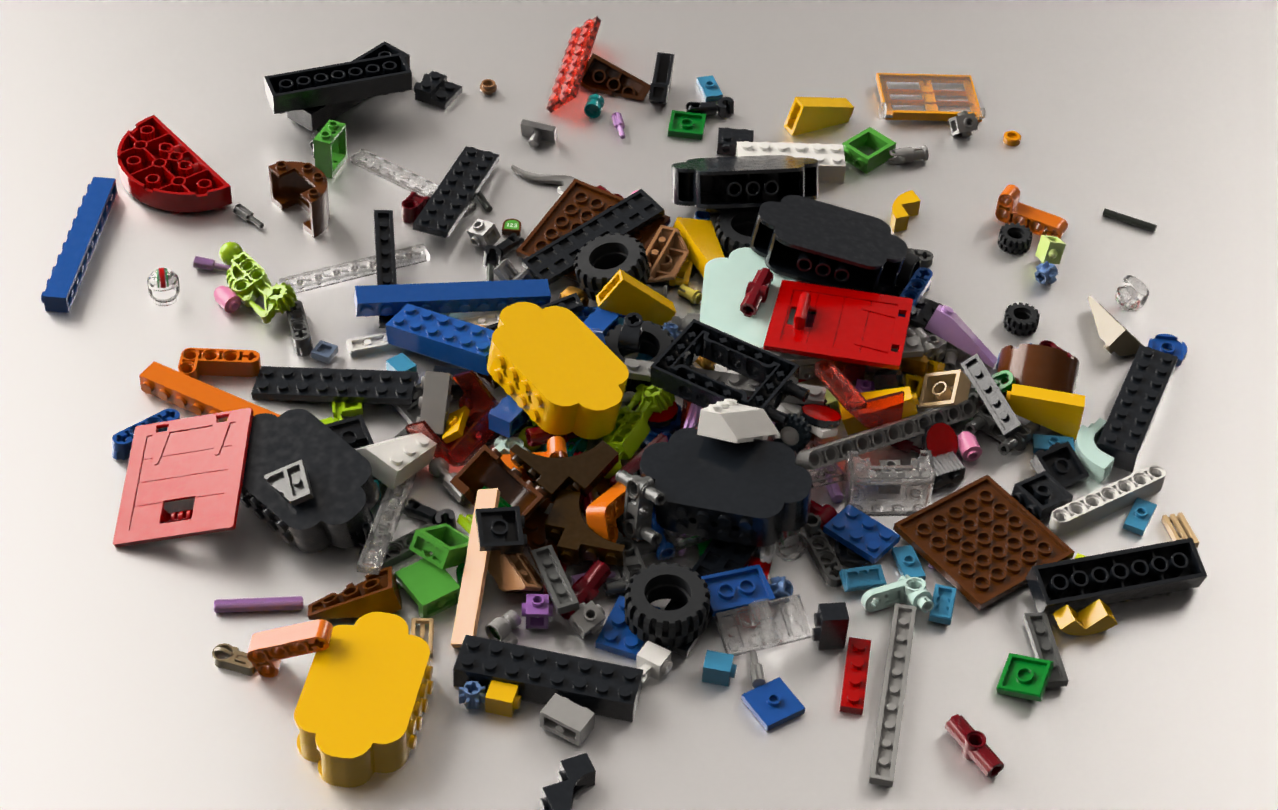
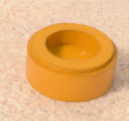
(1012, 138)

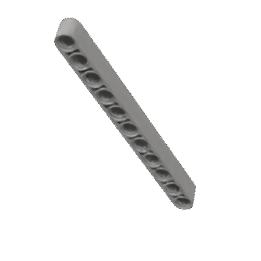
(883, 435)

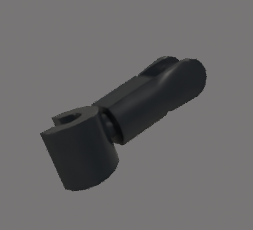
(724, 105)
(496, 252)
(429, 515)

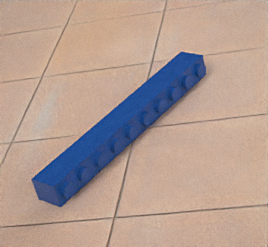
(79, 245)
(450, 297)
(508, 416)

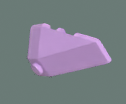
(953, 330)

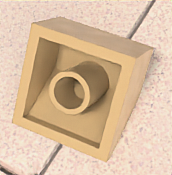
(944, 389)

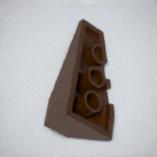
(609, 79)
(374, 594)

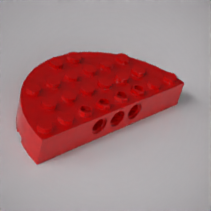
(166, 172)

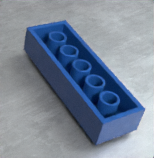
(441, 337)

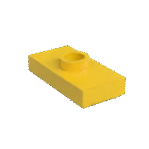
(455, 424)

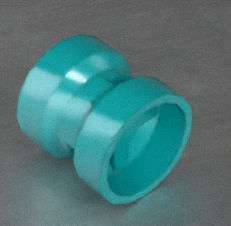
(594, 106)

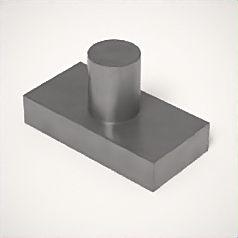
(538, 132)

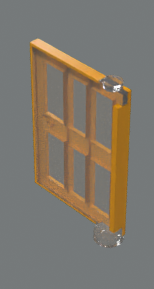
(926, 97)

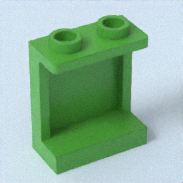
(428, 587)

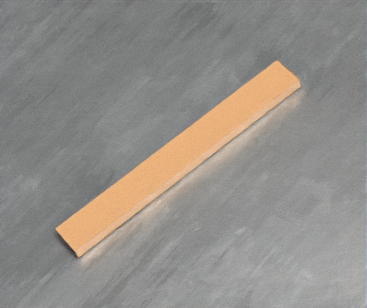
(473, 575)

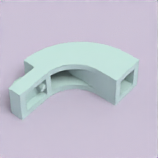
(1093, 459)

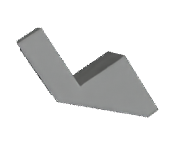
(507, 271)

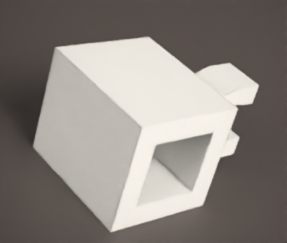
(654, 661)

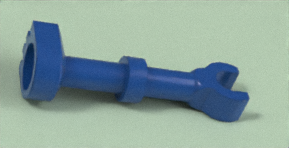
(665, 548)

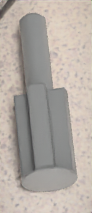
(756, 671)

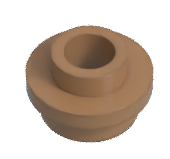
(488, 86)

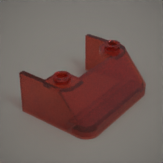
(871, 412)
(476, 432)

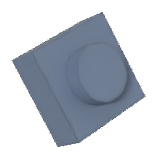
(324, 351)

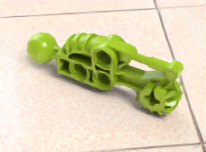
(251, 281)
(633, 425)

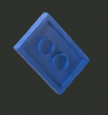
(861, 534)
(737, 588)
(616, 635)

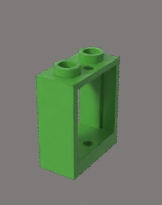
(873, 140)
(331, 148)
(444, 541)

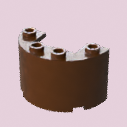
(302, 185)
(1040, 367)
(489, 470)

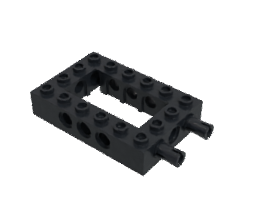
(777, 375)

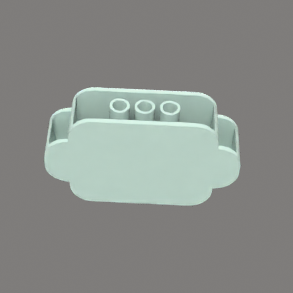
(725, 289)

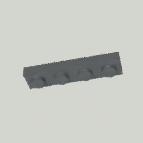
(555, 579)
(1045, 646)

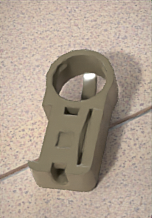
(236, 662)

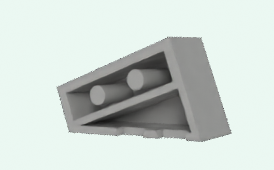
(435, 400)

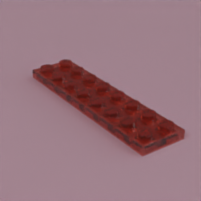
(573, 64)

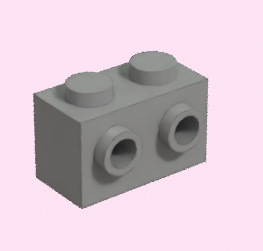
(567, 719)

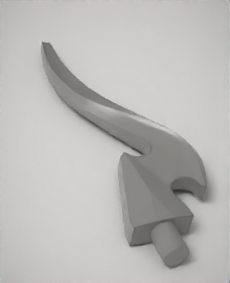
(562, 180)

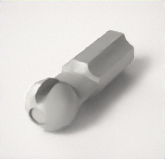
(440, 469)

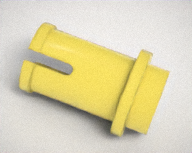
(693, 295)

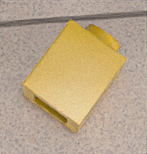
(502, 698)

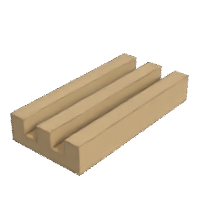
(1182, 526)
(422, 621)

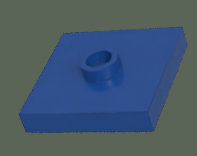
(773, 704)

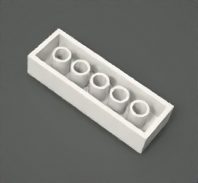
(829, 156)

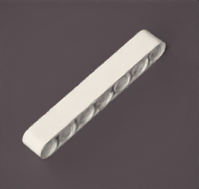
(1106, 500)

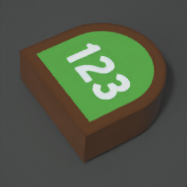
(511, 226)

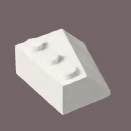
(735, 422)
(399, 457)

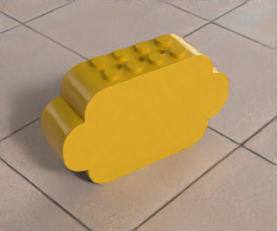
(557, 370)
(364, 700)

